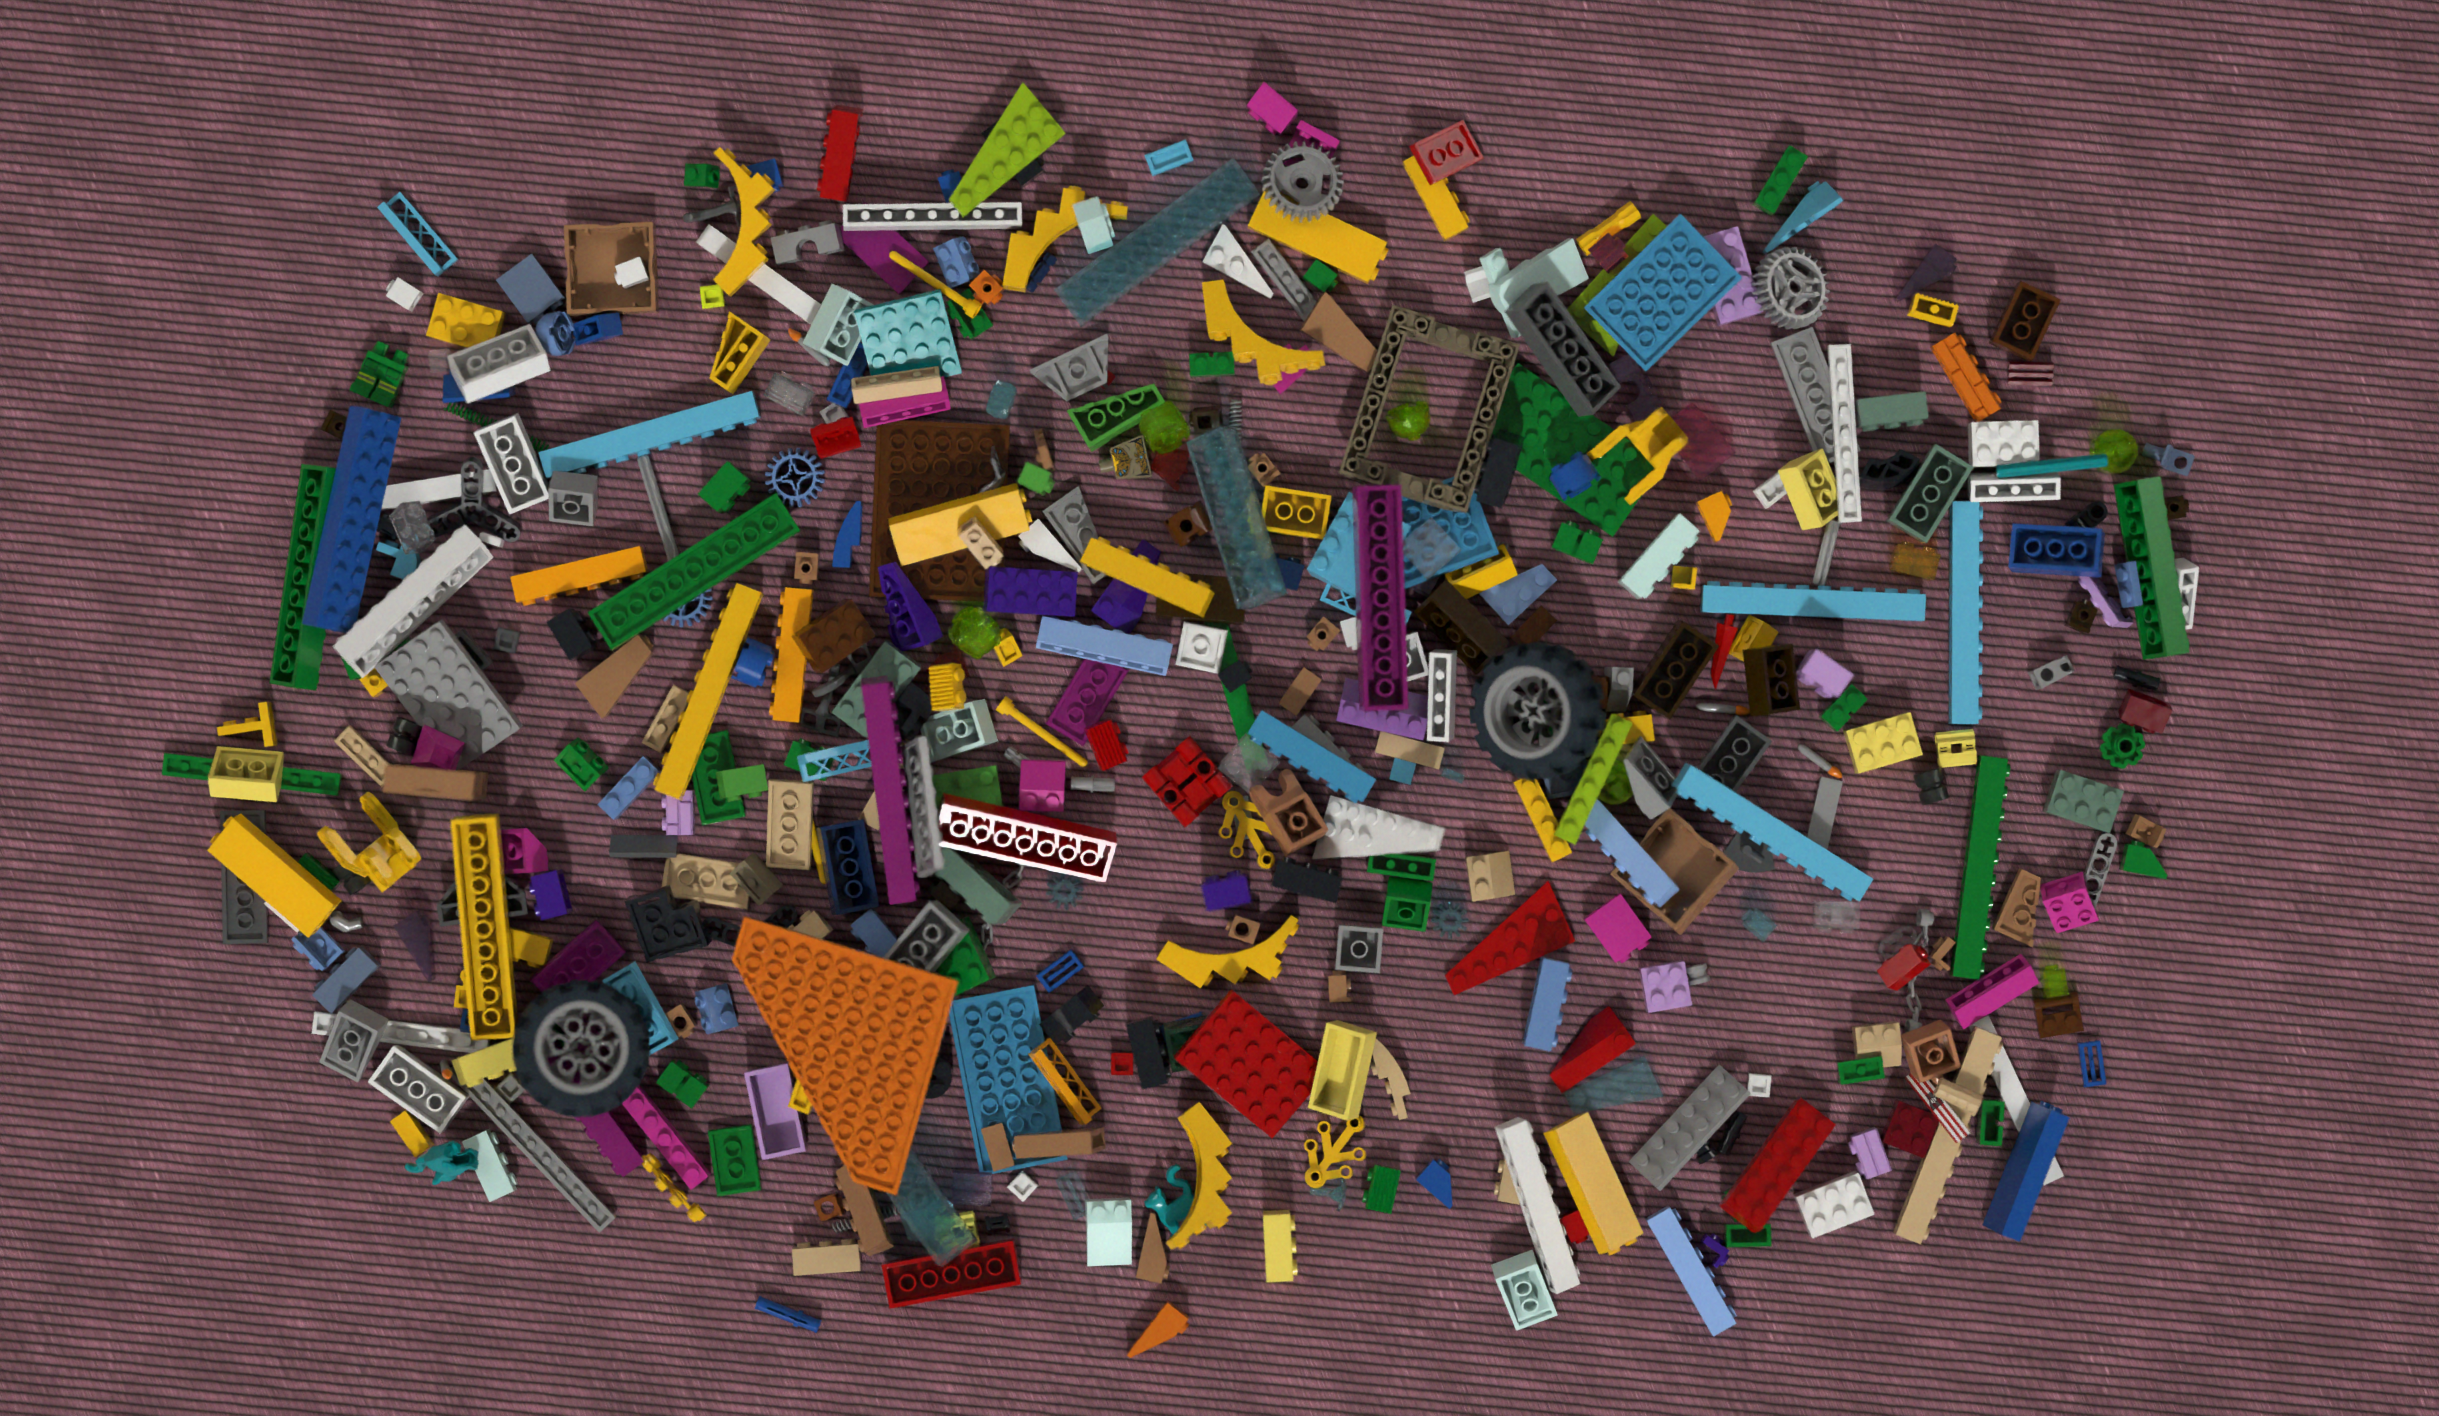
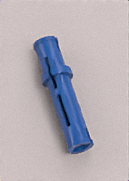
(798, 1318)

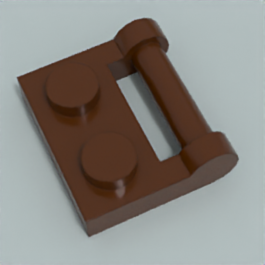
(2059, 1022)

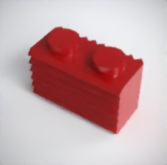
(1106, 744)

